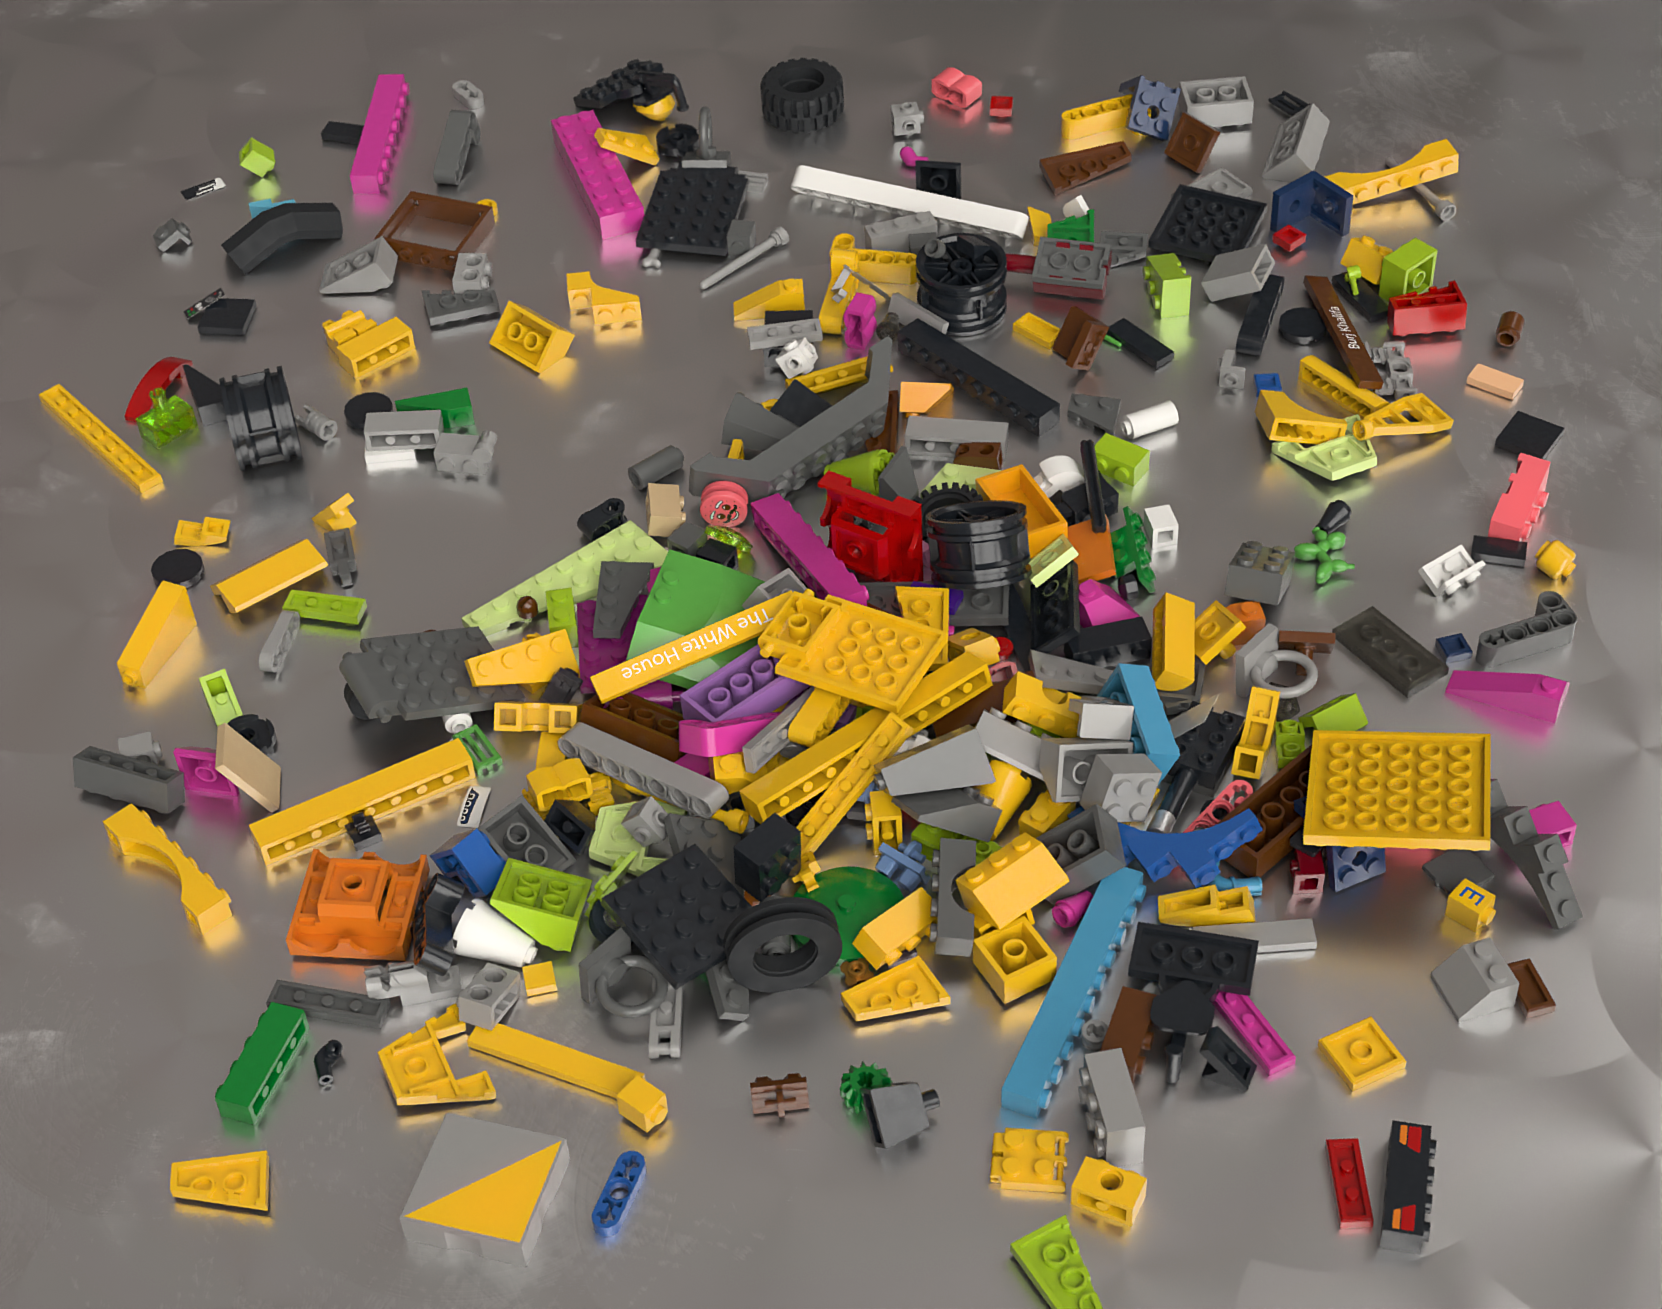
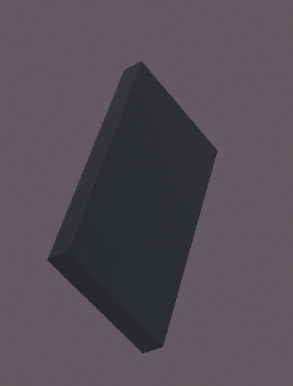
(1055, 610)

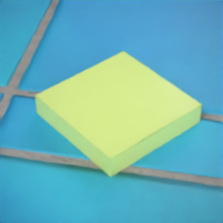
(1051, 560)

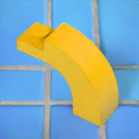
(1257, 734)

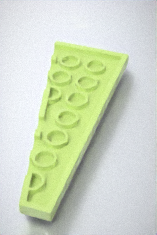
(577, 571)

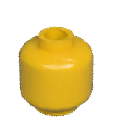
(1555, 559)

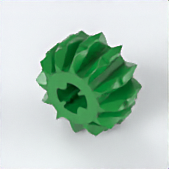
(858, 1078)

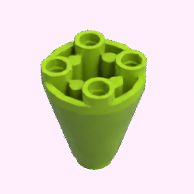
(863, 469)

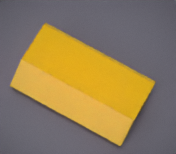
(834, 376)
(269, 575)

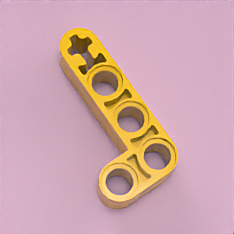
(1097, 118)
(880, 265)
(832, 313)
(818, 717)

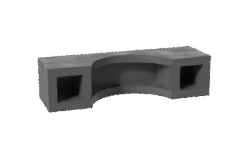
(953, 925)

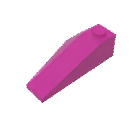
(1516, 692)

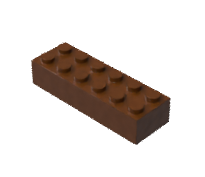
(1275, 812)

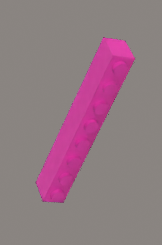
(379, 134)
(805, 551)

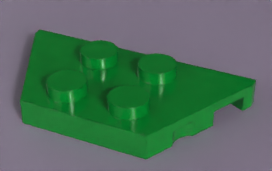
(1073, 228)

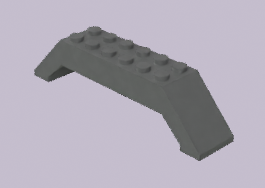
(811, 446)

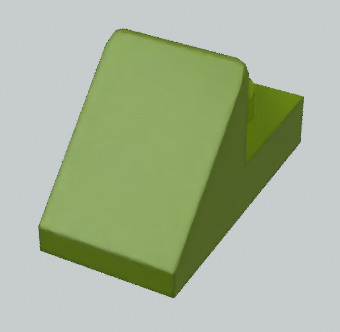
(220, 697)

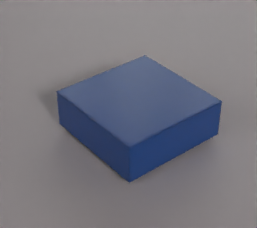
(1266, 382)

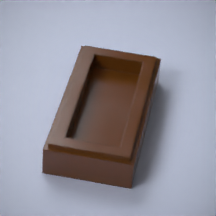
(1532, 993)

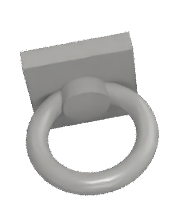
(1260, 659)

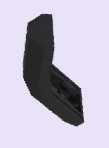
(280, 226)

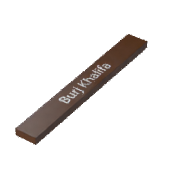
(1343, 332)

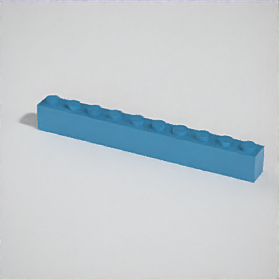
(1072, 993)

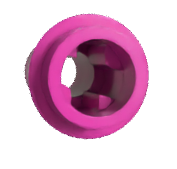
(1071, 909)

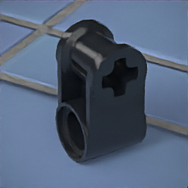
(601, 519)

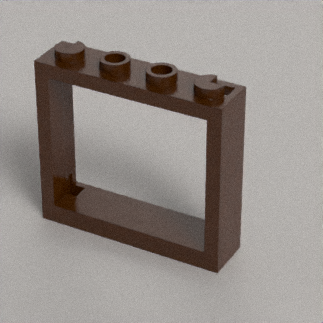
(440, 209)

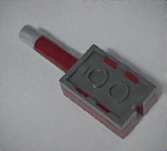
(1066, 267)

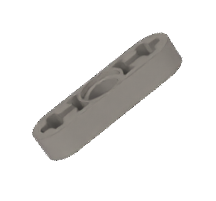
(279, 641)

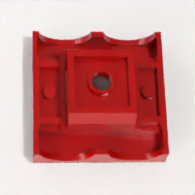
(885, 557)

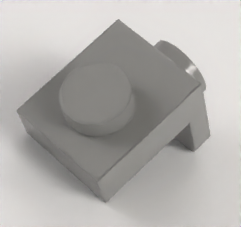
(1230, 375)

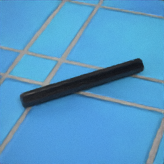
(1093, 486)

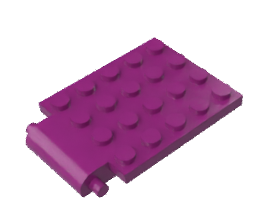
(604, 653)

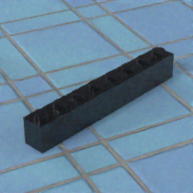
(979, 377)

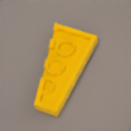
(928, 608)
(524, 662)

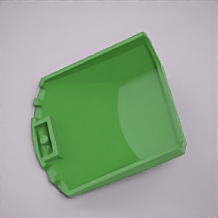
(685, 599)

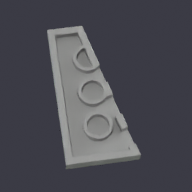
(1067, 674)

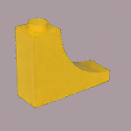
(1292, 423)

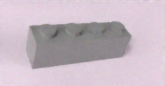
(942, 435)

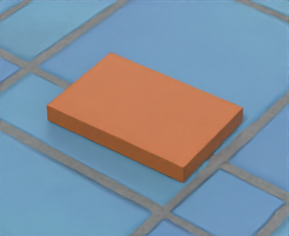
(1094, 551)

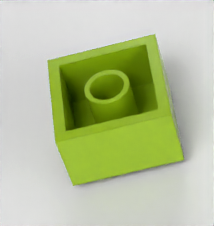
(1408, 269)

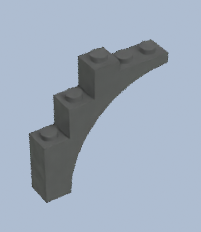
(1537, 857)

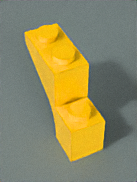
(607, 304)

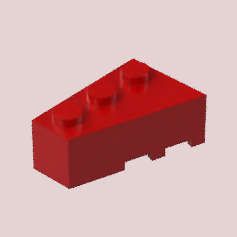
(1428, 312)

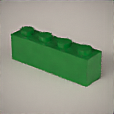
(262, 1063)

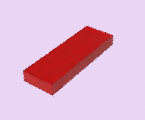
(1349, 1183)

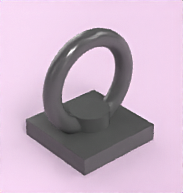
(706, 154)
(608, 966)

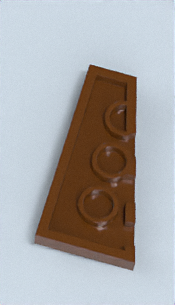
(1083, 165)
(888, 438)

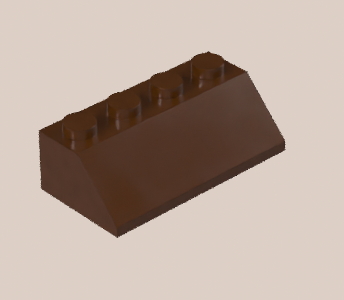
(638, 723)

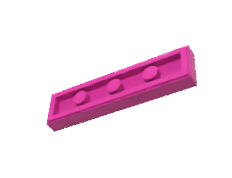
(1255, 1032)

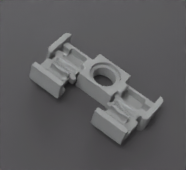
(1396, 381)

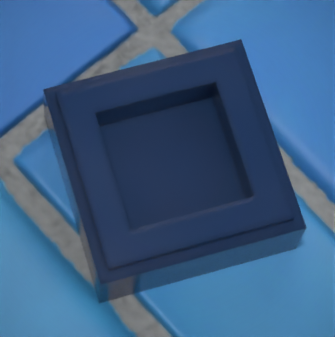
(1453, 648)

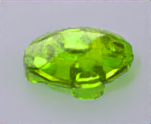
(729, 536)

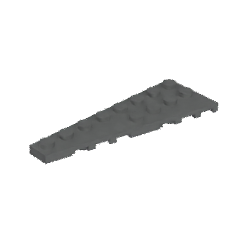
(717, 844)

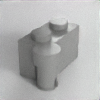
(465, 452)

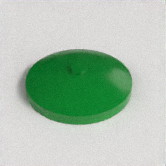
(855, 899)

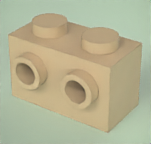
(664, 509)

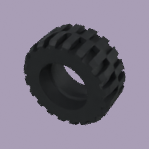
(802, 95)

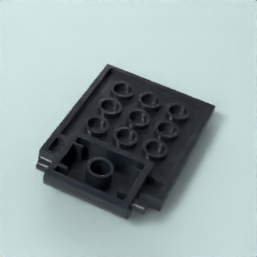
(693, 210)

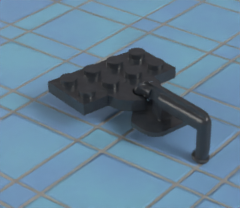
(631, 82)
(1189, 974)

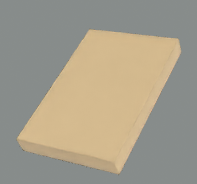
(248, 767)

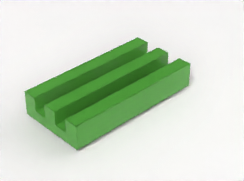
(485, 763)

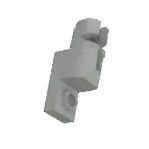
(411, 983)

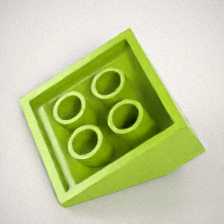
(542, 902)

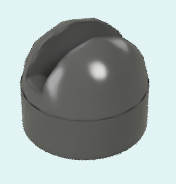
(935, 248)

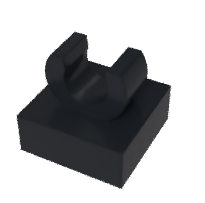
(363, 831)

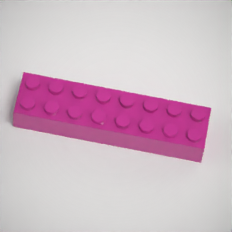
(597, 175)

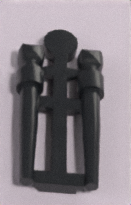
(1286, 106)

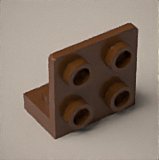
(1080, 338)

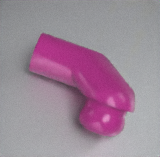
(909, 156)

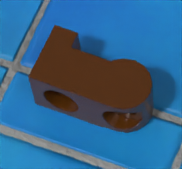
(980, 455)

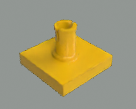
(1215, 631)

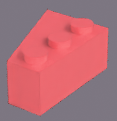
(1522, 500)

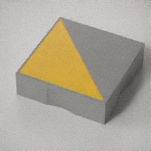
(485, 1189)

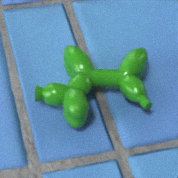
(1326, 542)

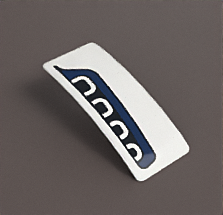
(473, 806)

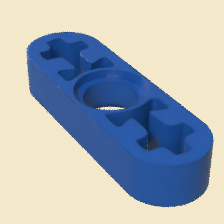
(621, 1206)

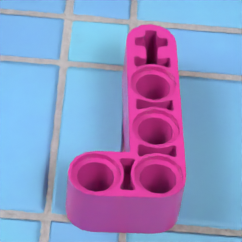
(721, 737)

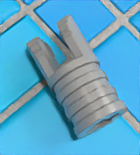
(317, 423)

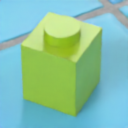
(257, 157)

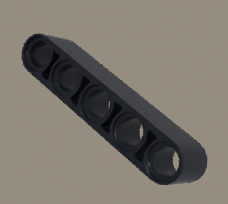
(1260, 316)

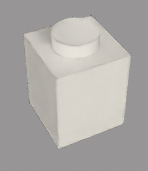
(1160, 526)

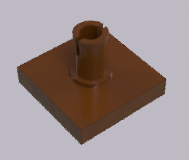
(1192, 142)
(1306, 643)

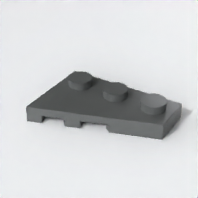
(452, 307)

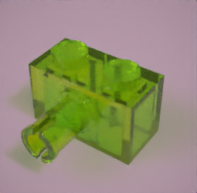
(166, 420)

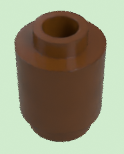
(1509, 328)

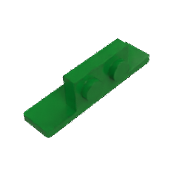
(1131, 551)

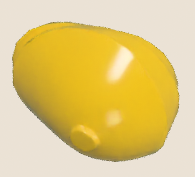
(659, 110)

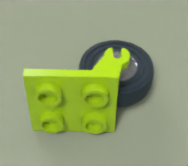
(600, 921)

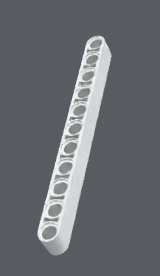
(908, 202)

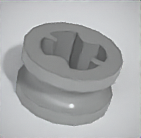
(1092, 1042)

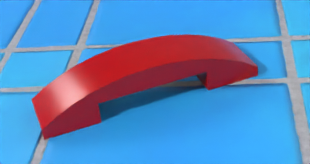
(157, 377)

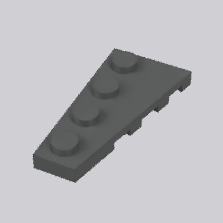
(617, 595)

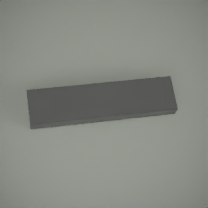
(331, 1003)

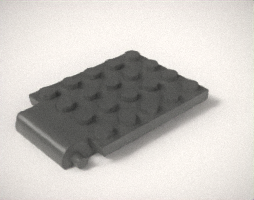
(422, 675)

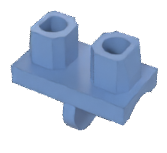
(912, 873)

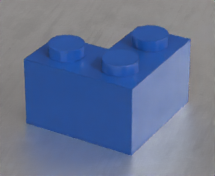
(471, 860)

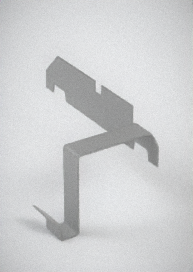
(841, 293)

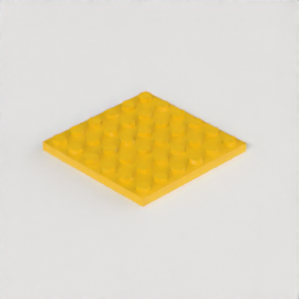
(1399, 790)

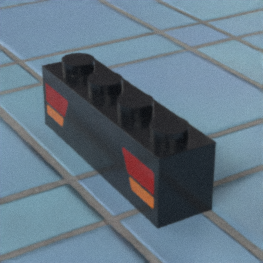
(1406, 1187)

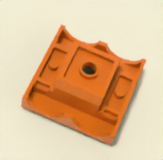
(345, 921)

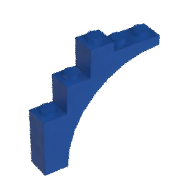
(1191, 851)

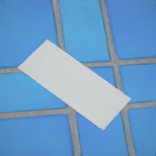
(1192, 717)

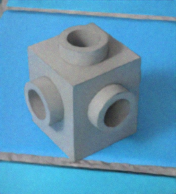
(906, 118)
(646, 822)

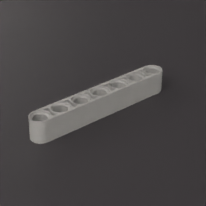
(644, 770)

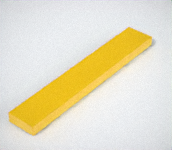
(852, 782)
(552, 1059)

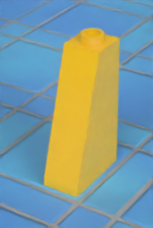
(157, 635)

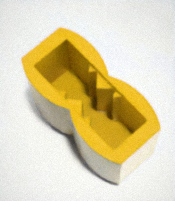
(563, 782)

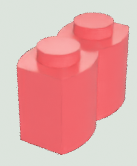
(956, 87)

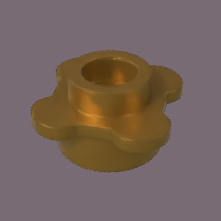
(854, 978)

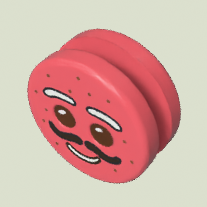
(724, 504)

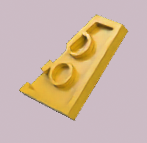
(627, 144)
(896, 991)
(226, 1180)

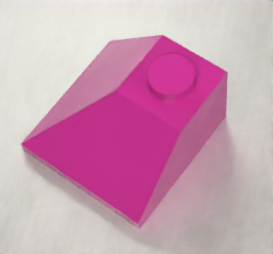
(1102, 605)
(200, 771)

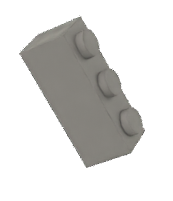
(894, 233)
(403, 430)

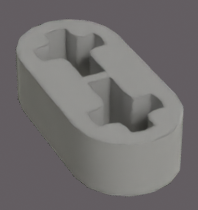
(468, 94)

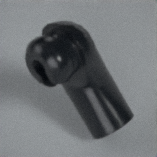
(325, 1059)

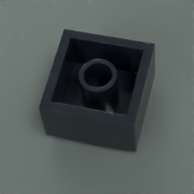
(767, 857)

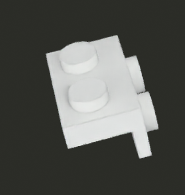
(1450, 570)

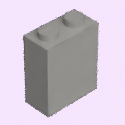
(1238, 273)

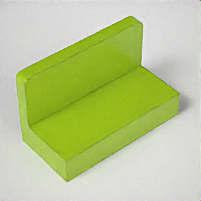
(1339, 714)

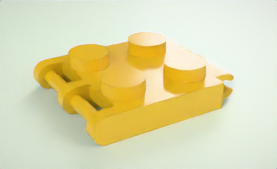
(1027, 1159)

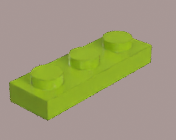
(326, 606)

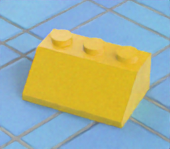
(530, 337)
(1011, 881)

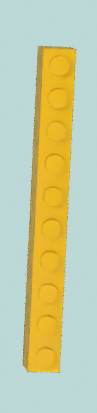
(822, 763)

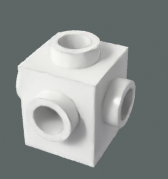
(797, 357)

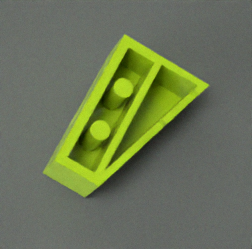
(1167, 285)

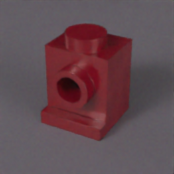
(1307, 873)

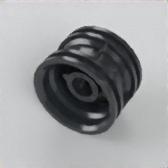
(964, 289)
(260, 418)
(978, 544)

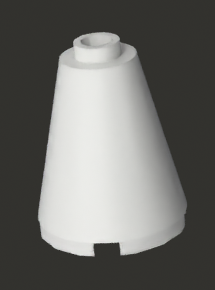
(492, 937)

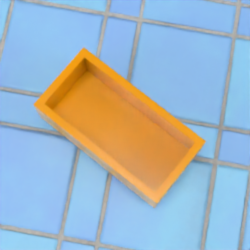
(1017, 485)

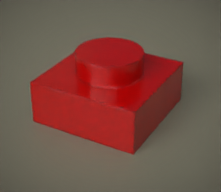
(1001, 106)
(1289, 238)

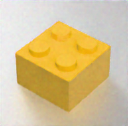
(1014, 959)

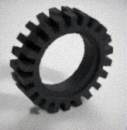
(944, 497)

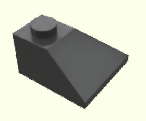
(898, 478)

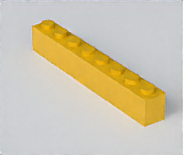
(374, 795)

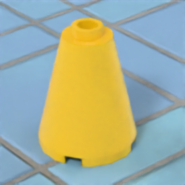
(1007, 791)

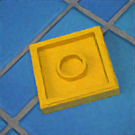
(1361, 1053)

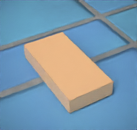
(1495, 381)

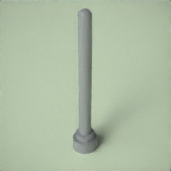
(1443, 208)
(777, 237)

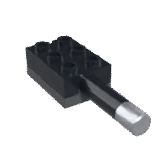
(1202, 764)

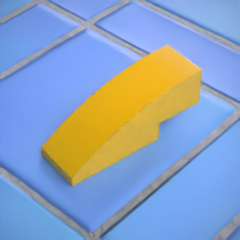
(1207, 907)

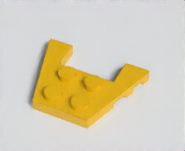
(420, 1071)

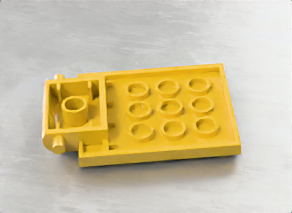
(851, 649)

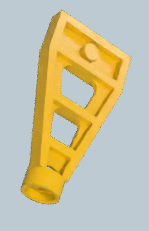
(1419, 406)

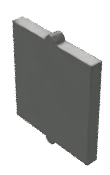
(1455, 865)

